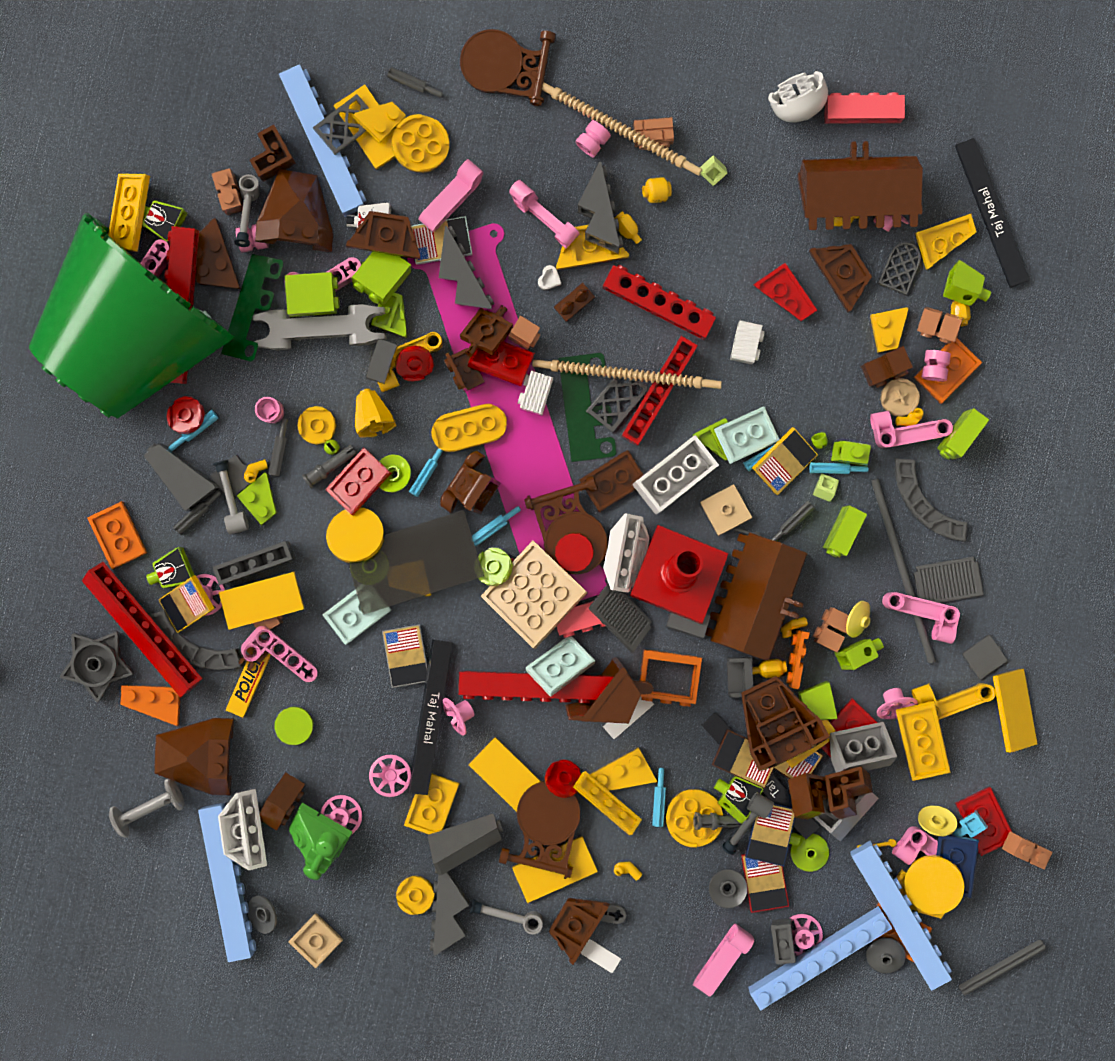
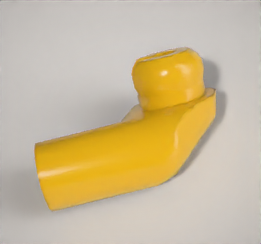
(911, 419)
(253, 469)
(793, 624)
(627, 868)

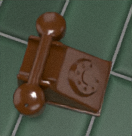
(470, 487)

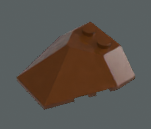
(295, 212)
(779, 724)
(197, 755)

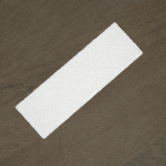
(616, 729)
(600, 956)

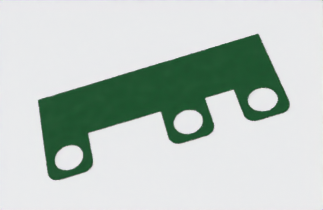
(247, 301)
(579, 422)

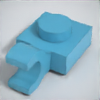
(971, 825)

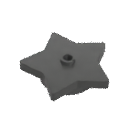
(83, 668)

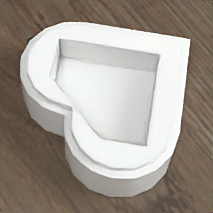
(549, 279)

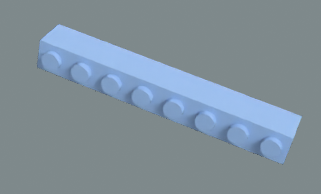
(334, 166)
(227, 889)
(901, 916)
(819, 958)

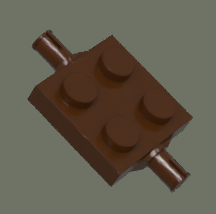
(486, 331)

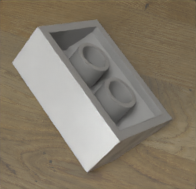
(862, 746)
(840, 827)

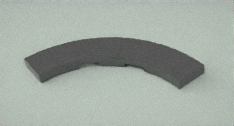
(921, 508)
(193, 653)

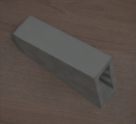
(180, 477)
(462, 842)

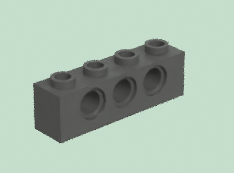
(254, 563)

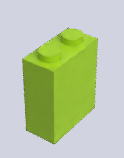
(381, 276)
(311, 294)
(963, 434)
(844, 531)

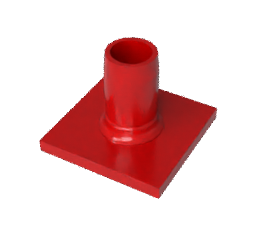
(679, 574)

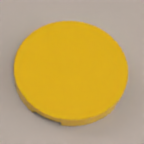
(420, 143)
(355, 536)
(681, 813)
(934, 884)

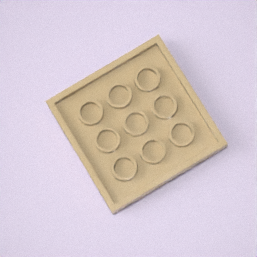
(535, 595)

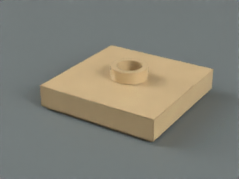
(726, 510)
(315, 940)

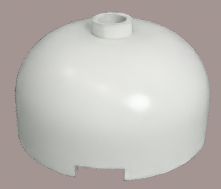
(804, 106)

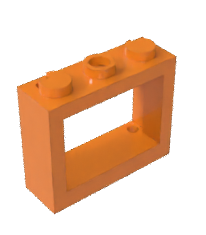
(667, 698)

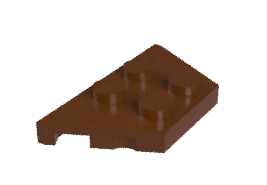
(385, 235)
(213, 260)
(843, 272)
(576, 925)

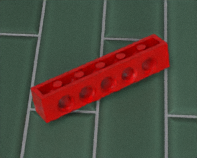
(647, 303)
(658, 392)

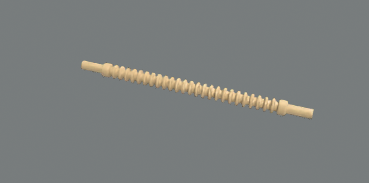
(680, 161)
(698, 382)

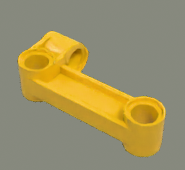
(391, 381)
(955, 702)

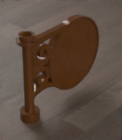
(494, 62)
(570, 521)
(546, 822)

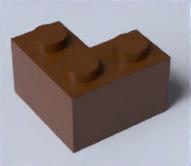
(275, 157)
(890, 365)
(844, 787)
(807, 795)
(281, 800)

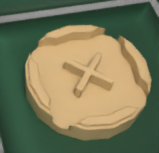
(900, 397)

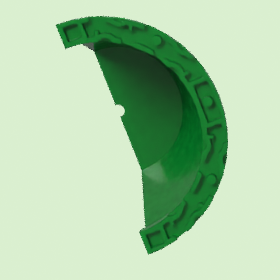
(116, 326)

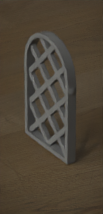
(892, 287)

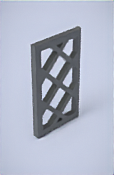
(330, 120)
(621, 415)

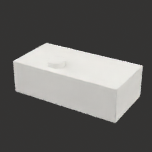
(675, 474)

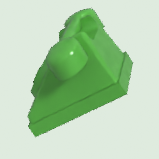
(318, 840)

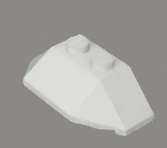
(625, 552)
(242, 831)

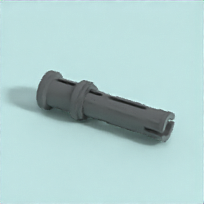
(322, 471)
(714, 821)

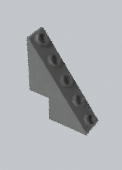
(598, 207)
(456, 268)
(449, 902)

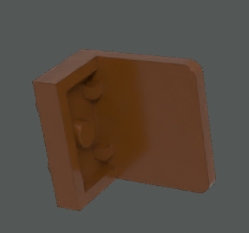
(466, 377)

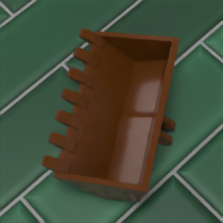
(861, 189)
(757, 596)
(615, 702)

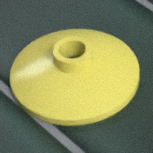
(858, 619)
(937, 820)

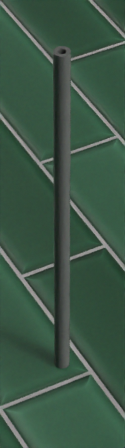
(901, 566)

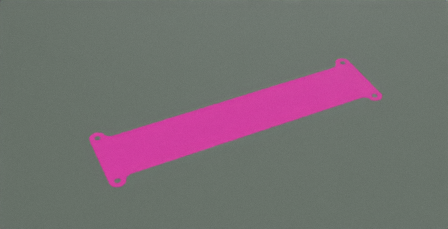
(528, 453)

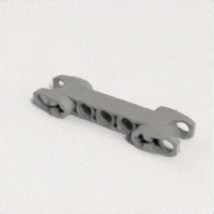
(353, 325)

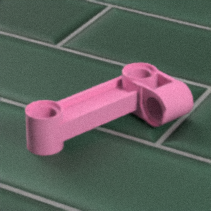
(526, 200)
(882, 424)
(943, 630)
(907, 849)

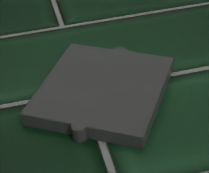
(235, 474)
(984, 657)

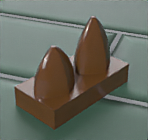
(574, 302)

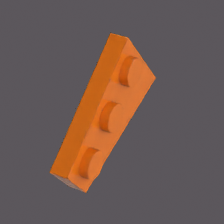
(799, 652)
(153, 701)

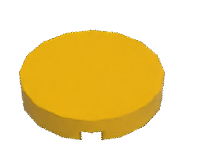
(316, 425)
(415, 895)

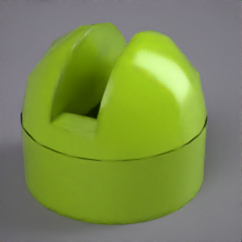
(819, 440)
(335, 444)

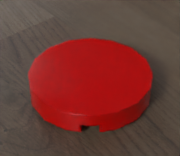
(414, 363)
(185, 415)
(574, 552)
(562, 777)

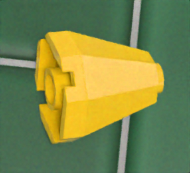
(372, 415)

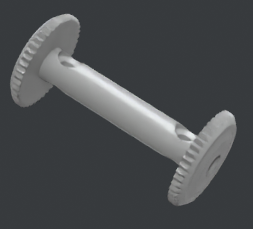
(120, 821)

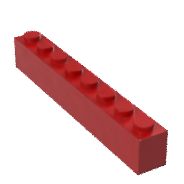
(182, 268)
(141, 629)
(523, 685)

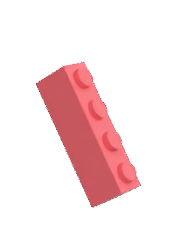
(864, 108)

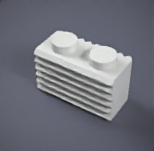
(746, 342)
(536, 392)

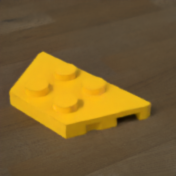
(583, 252)

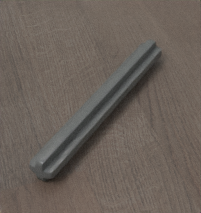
(1002, 967)

